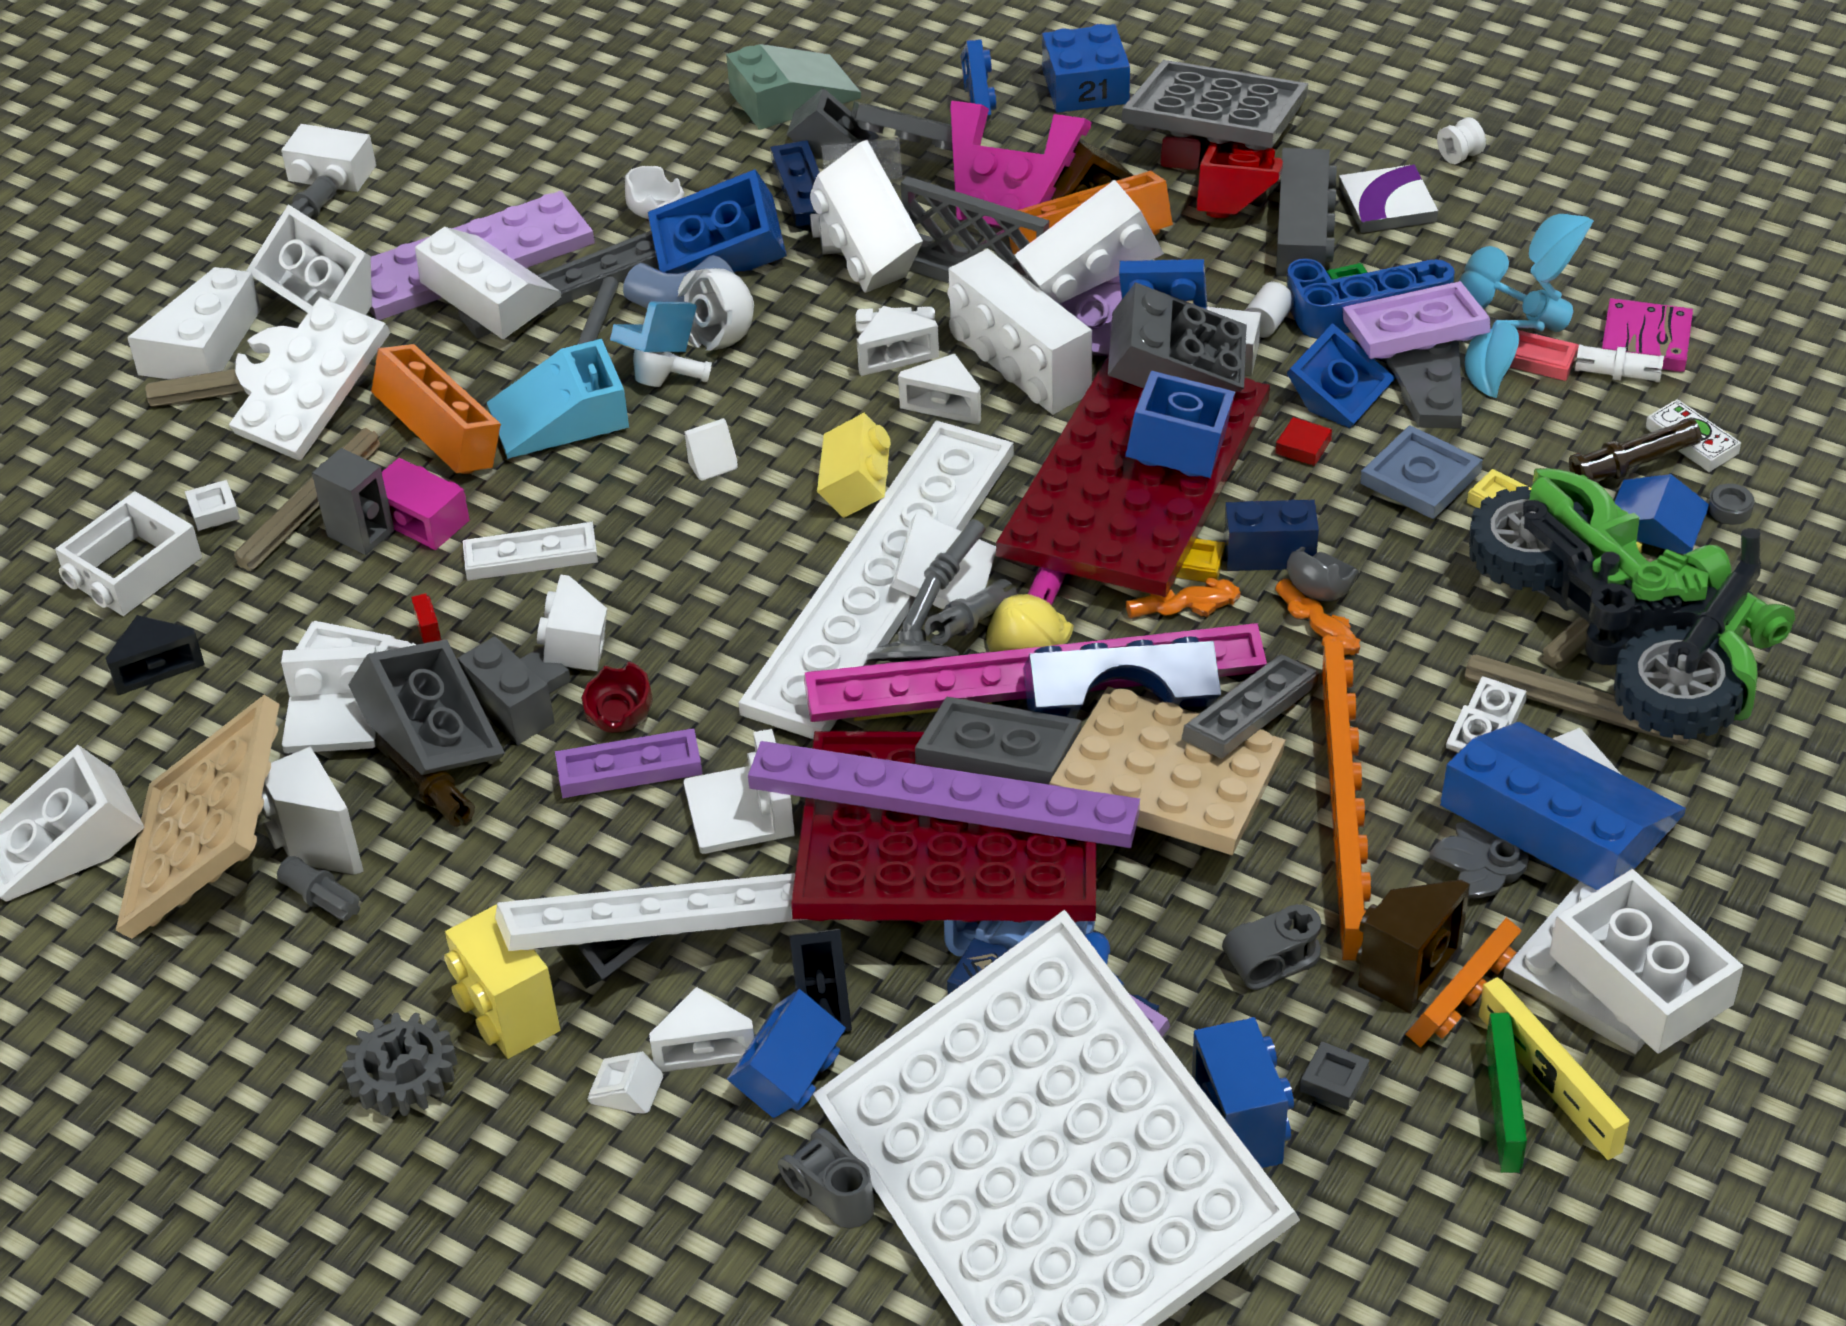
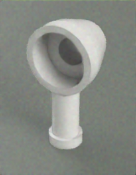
(654, 367)

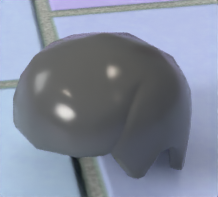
(1321, 575)

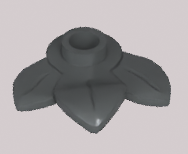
(1482, 858)

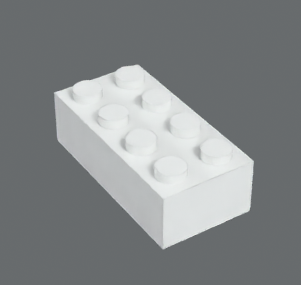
(1020, 331)

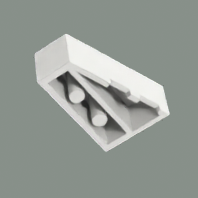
(1089, 245)
(198, 327)

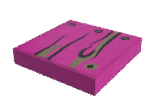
(1649, 330)

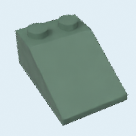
(779, 80)

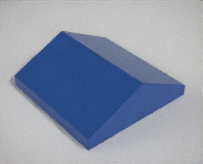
(1338, 378)
(1667, 511)

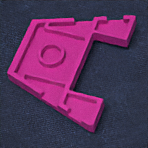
(1007, 175)

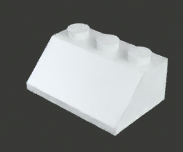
(866, 218)
(312, 262)
(482, 281)

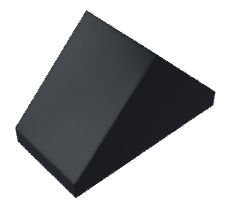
(152, 652)
(821, 971)

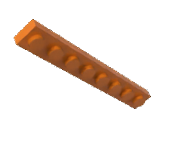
(1347, 811)

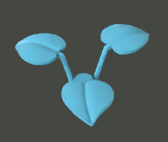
(1551, 250)

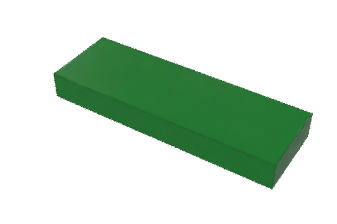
(1505, 1093)

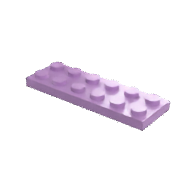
(522, 232)

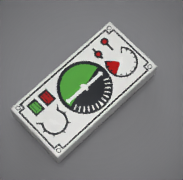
(1715, 445)

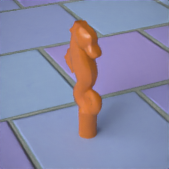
(1201, 599)
(1329, 627)

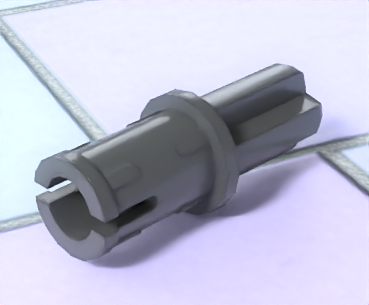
(314, 197)
(318, 888)

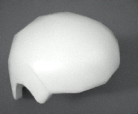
(649, 189)

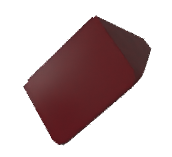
(1182, 152)

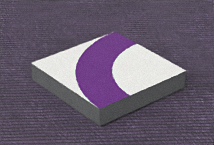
(1388, 198)

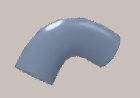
(649, 284)

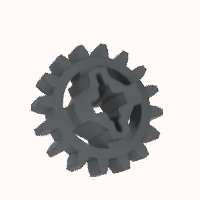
(400, 1064)

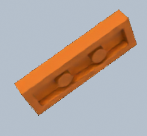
(1466, 985)

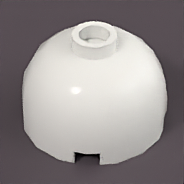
(722, 308)

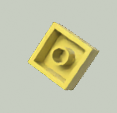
(501, 987)

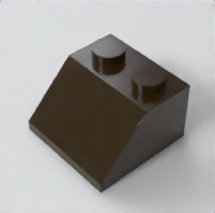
(1411, 940)

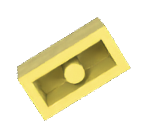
(854, 465)

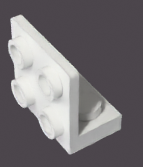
(320, 701)
(733, 815)

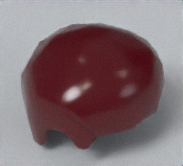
(618, 698)

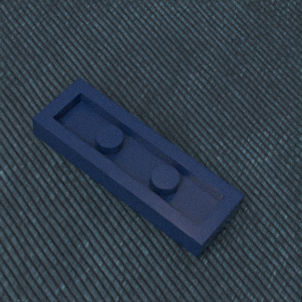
(797, 175)

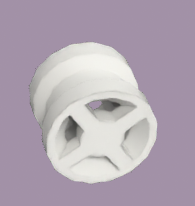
(1461, 140)

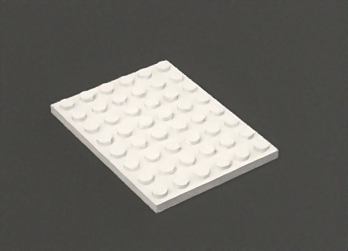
(1053, 1148)

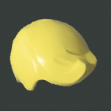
(1026, 623)

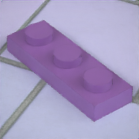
(628, 763)

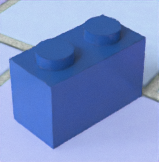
(788, 1054)

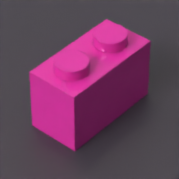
(424, 503)

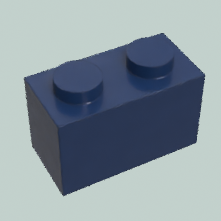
(1267, 532)

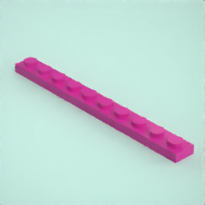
(988, 675)

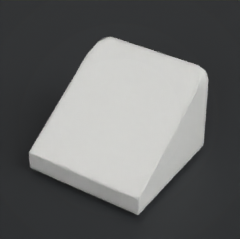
(710, 450)
(626, 1083)

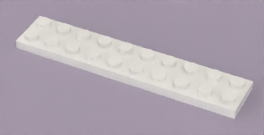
(855, 603)

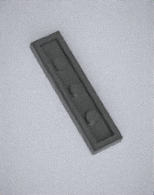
(1250, 706)

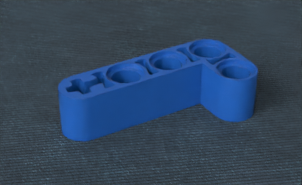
(1321, 300)

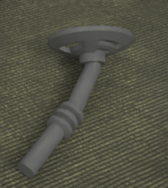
(912, 640)

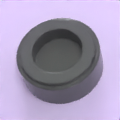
(1731, 504)

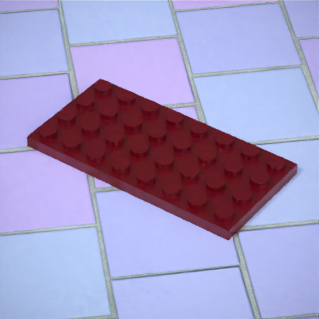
(1109, 512)

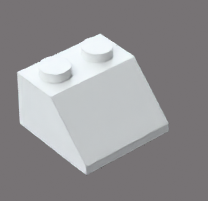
(309, 814)

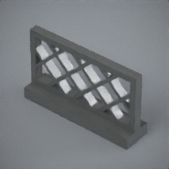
(938, 252)

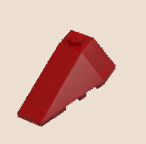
(1234, 177)

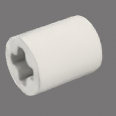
(1274, 304)

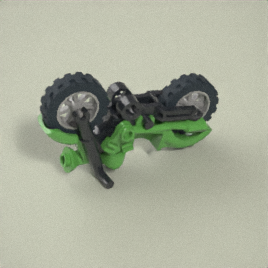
(1643, 615)

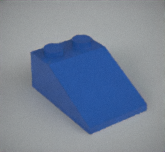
(725, 220)

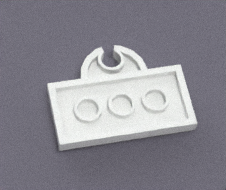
(304, 376)

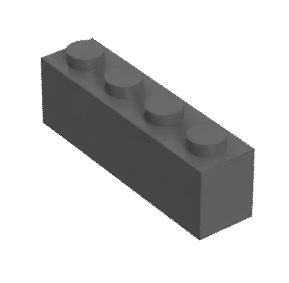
(1306, 208)

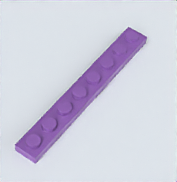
(945, 794)

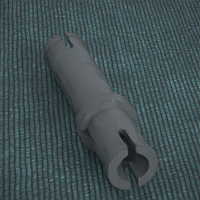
(964, 614)

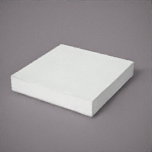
(923, 543)

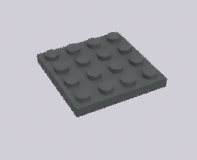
(1215, 104)

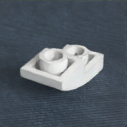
(1490, 708)

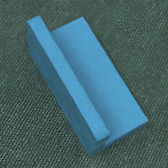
(664, 328)

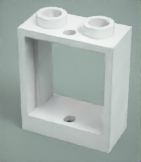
(113, 530)

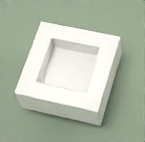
(212, 505)

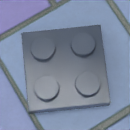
(1421, 471)

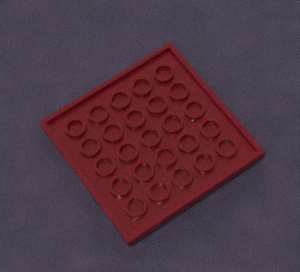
(927, 868)

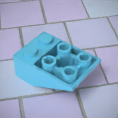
(561, 401)

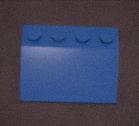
(1557, 803)

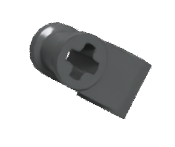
(1270, 950)
(831, 1180)

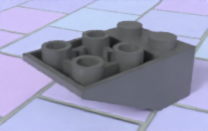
(1175, 339)

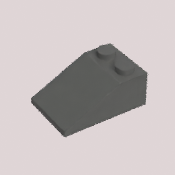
(425, 707)

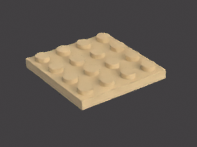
(1184, 792)
(199, 817)

